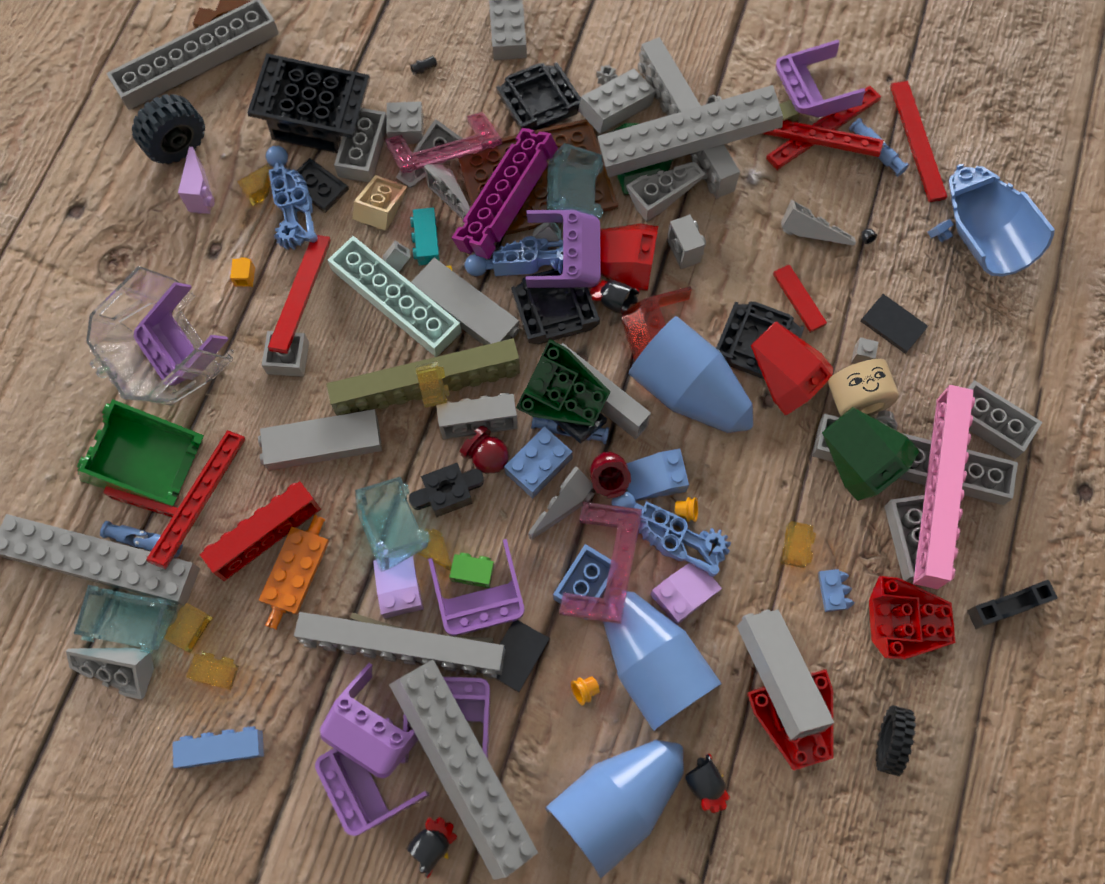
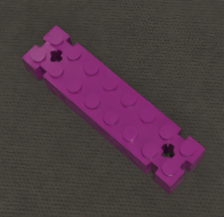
(505, 193)

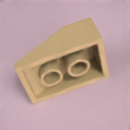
(379, 202)

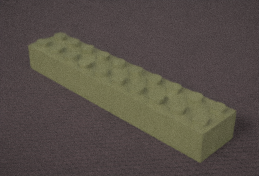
(401, 383)

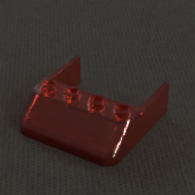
(645, 318)

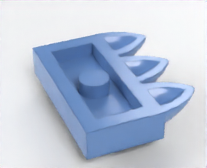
(834, 591)

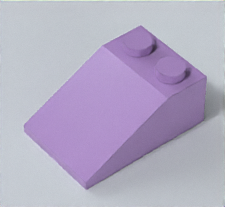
(194, 185)
(398, 589)
(685, 592)

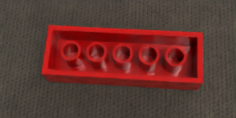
(260, 531)

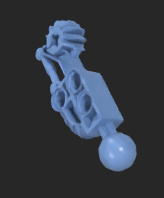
(289, 187)
(518, 258)
(660, 533)

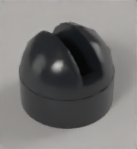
(868, 236)

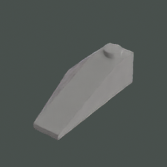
(436, 135)
(444, 185)
(657, 192)
(801, 222)
(573, 493)
(119, 667)

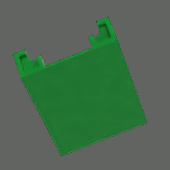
(139, 454)

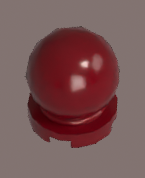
(486, 451)
(610, 474)

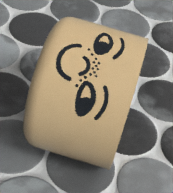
(864, 386)

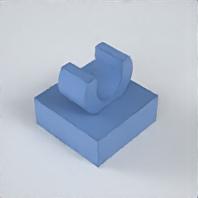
(942, 230)

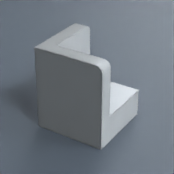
(547, 231)
(396, 256)

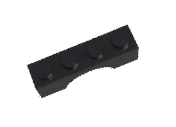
(1012, 604)

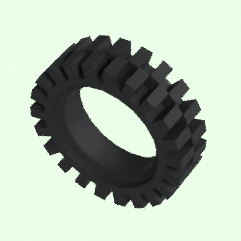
(895, 740)

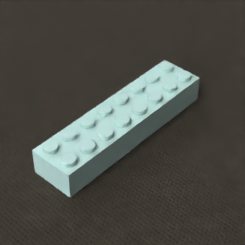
(395, 296)

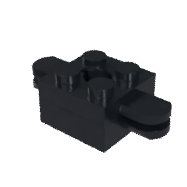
(446, 489)

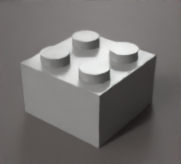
(405, 120)
(686, 241)
(287, 364)

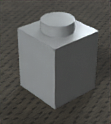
(864, 350)

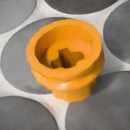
(687, 509)
(584, 689)

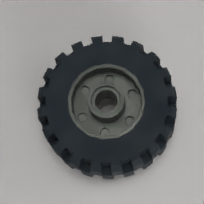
(168, 128)

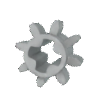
(606, 74)

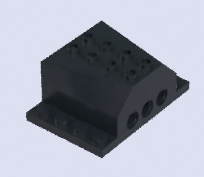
(308, 102)

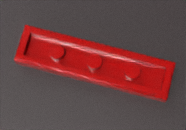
(799, 298)
(140, 502)

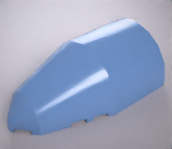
(997, 221)
(693, 379)
(657, 662)
(619, 801)

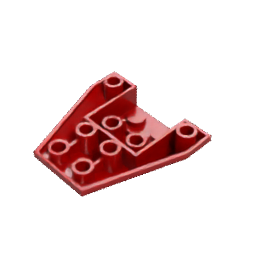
(628, 254)
(790, 367)
(908, 619)
(800, 751)

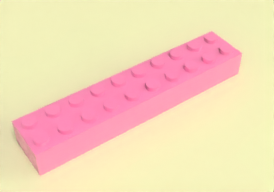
(944, 488)

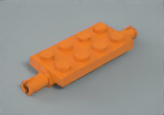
(294, 571)

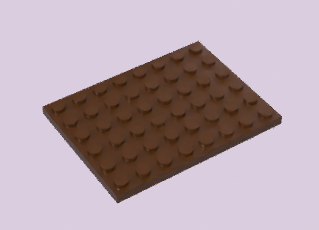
(479, 167)

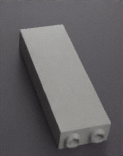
(466, 304)
(620, 406)
(320, 440)
(784, 674)

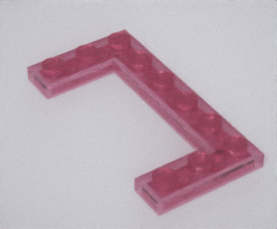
(485, 138)
(612, 605)

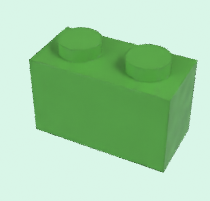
(472, 570)

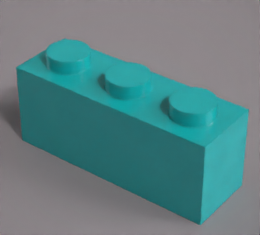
(424, 235)

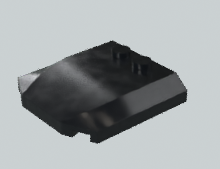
(539, 96)
(554, 310)
(744, 327)

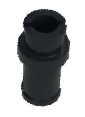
(421, 66)

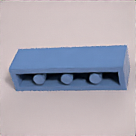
(218, 748)

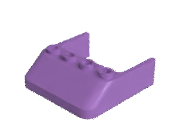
(802, 88)
(580, 249)
(163, 338)
(480, 608)
(474, 702)
(364, 734)
(355, 793)

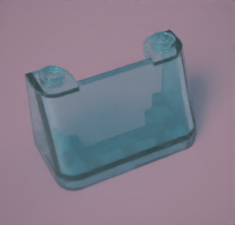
(573, 180)
(389, 522)
(124, 618)

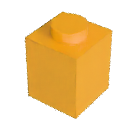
(242, 272)

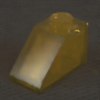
(256, 185)
(436, 550)

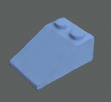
(658, 475)

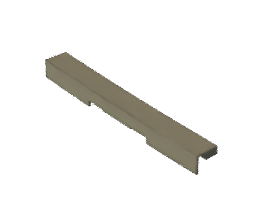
(360, 618)
(482, 639)

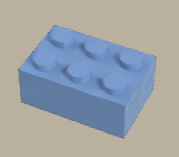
(538, 462)
(586, 575)

